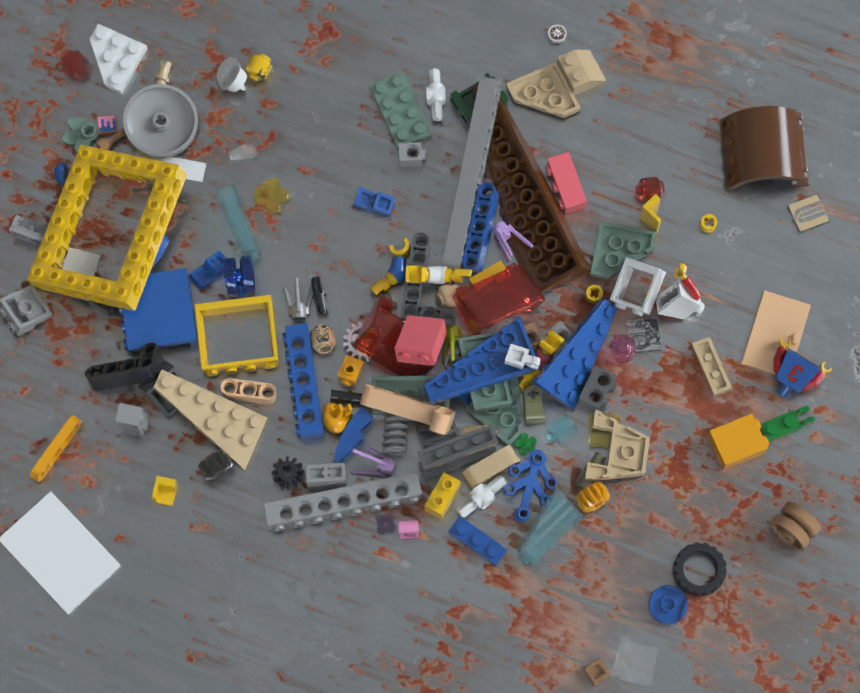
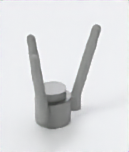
(298, 311)

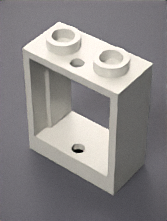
(623, 281)

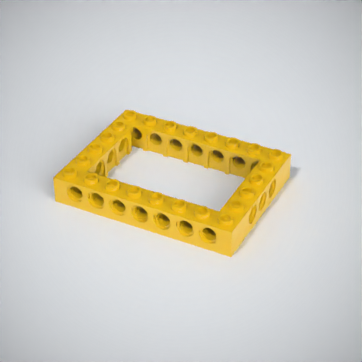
(127, 290)

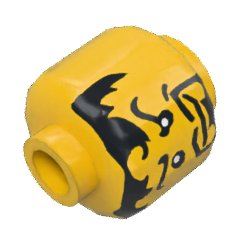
(258, 67)

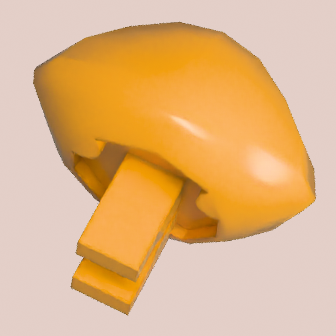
(336, 417)

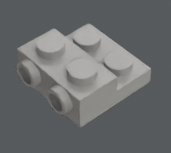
(23, 310)

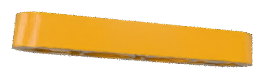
(55, 448)

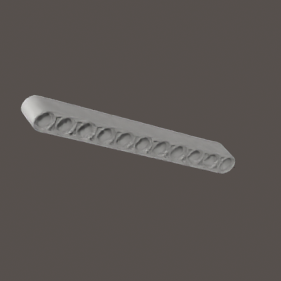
(472, 170)

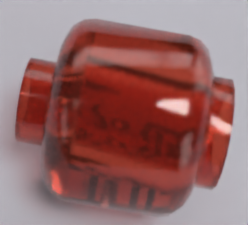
(74, 63)
(649, 187)

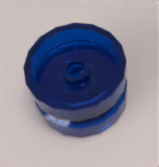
(236, 277)

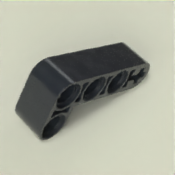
(128, 371)

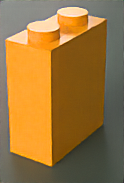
(738, 441)

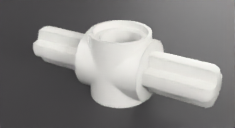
(435, 94)
(481, 496)

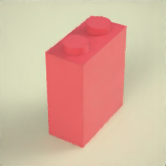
(420, 340)

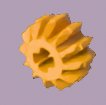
(592, 497)

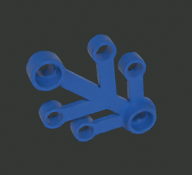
(530, 483)

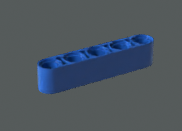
(480, 237)

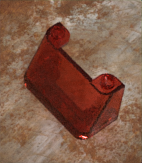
(497, 298)
(379, 338)

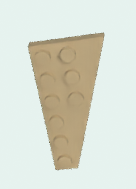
(219, 419)

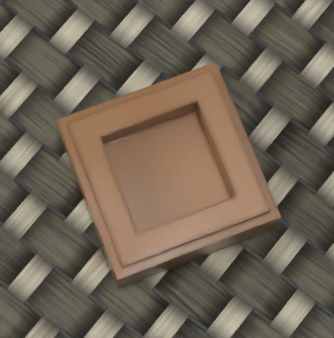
(597, 671)

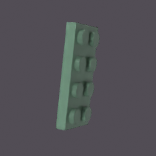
(400, 109)
(406, 385)
(491, 396)

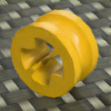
(708, 217)
(588, 292)

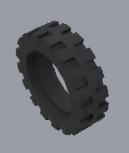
(716, 557)

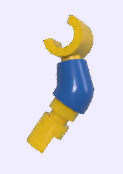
(397, 270)

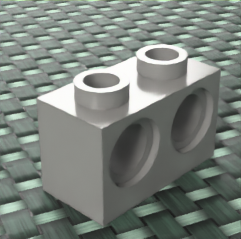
(131, 419)

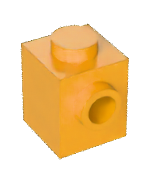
(350, 371)

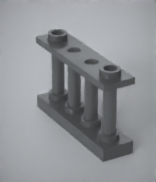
(457, 452)

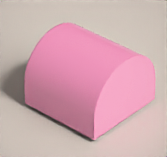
(408, 529)

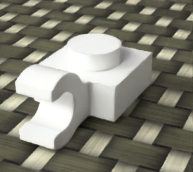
(518, 357)

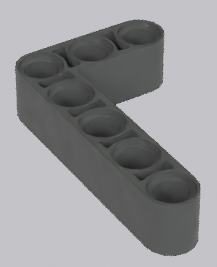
(417, 288)

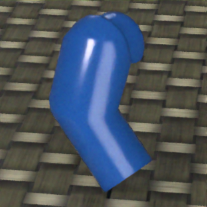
(60, 170)

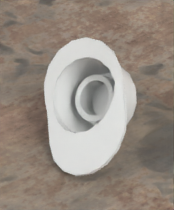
(231, 75)

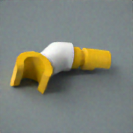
(435, 274)

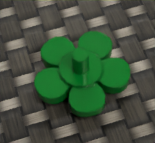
(526, 444)

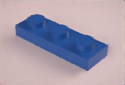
(477, 541)

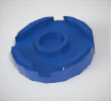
(668, 604)

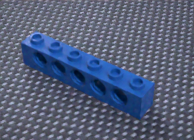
(314, 428)

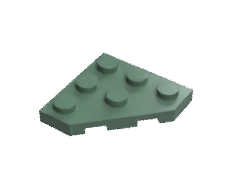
(615, 244)
(505, 418)

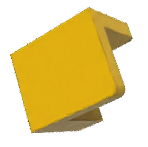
(164, 491)

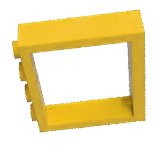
(233, 306)

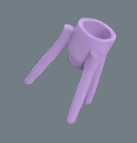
(502, 234)
(385, 463)

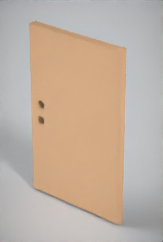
(774, 319)

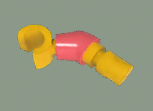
(547, 348)

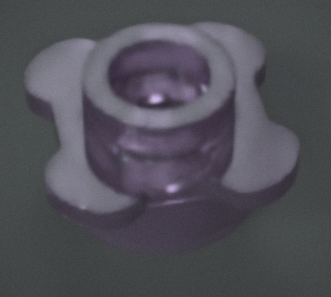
(388, 518)

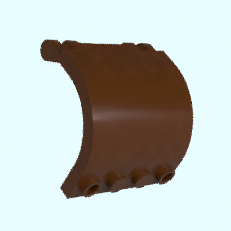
(763, 145)

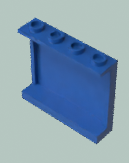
(162, 313)

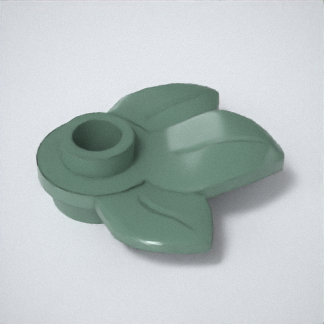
(78, 134)

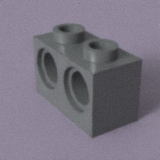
(594, 388)

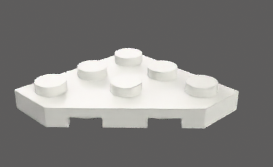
(116, 56)

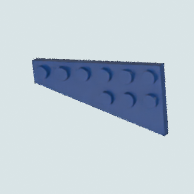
(574, 360)
(482, 365)

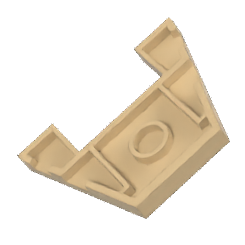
(626, 451)

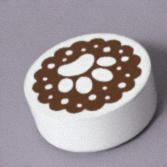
(557, 34)

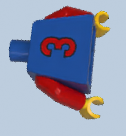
(795, 370)

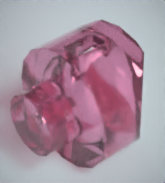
(623, 348)

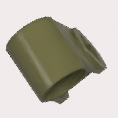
(533, 408)

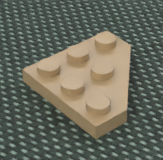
(545, 91)

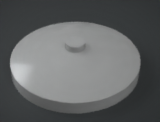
(160, 120)

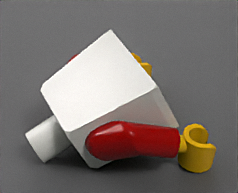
(680, 298)

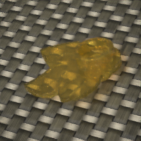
(274, 195)

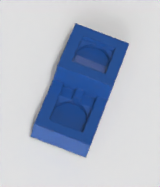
(374, 202)
(209, 271)

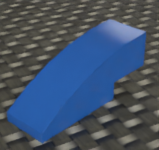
(353, 434)

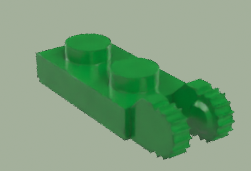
(785, 424)

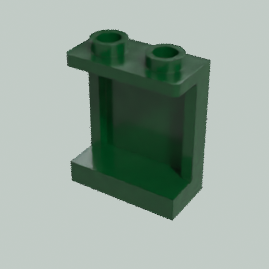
(465, 101)

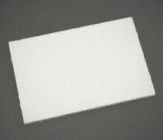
(59, 552)

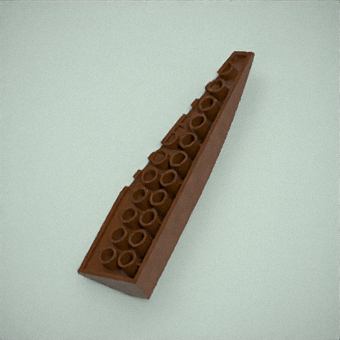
(531, 208)

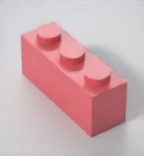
(566, 183)

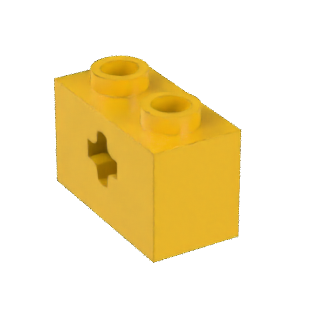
(442, 496)

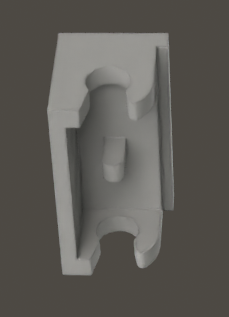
(27, 230)
(325, 476)

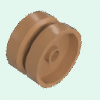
(795, 526)

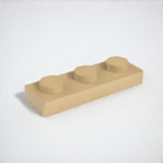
(711, 366)

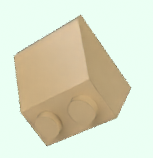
(580, 70)

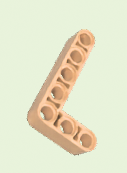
(436, 416)

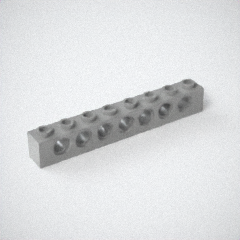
(332, 497)

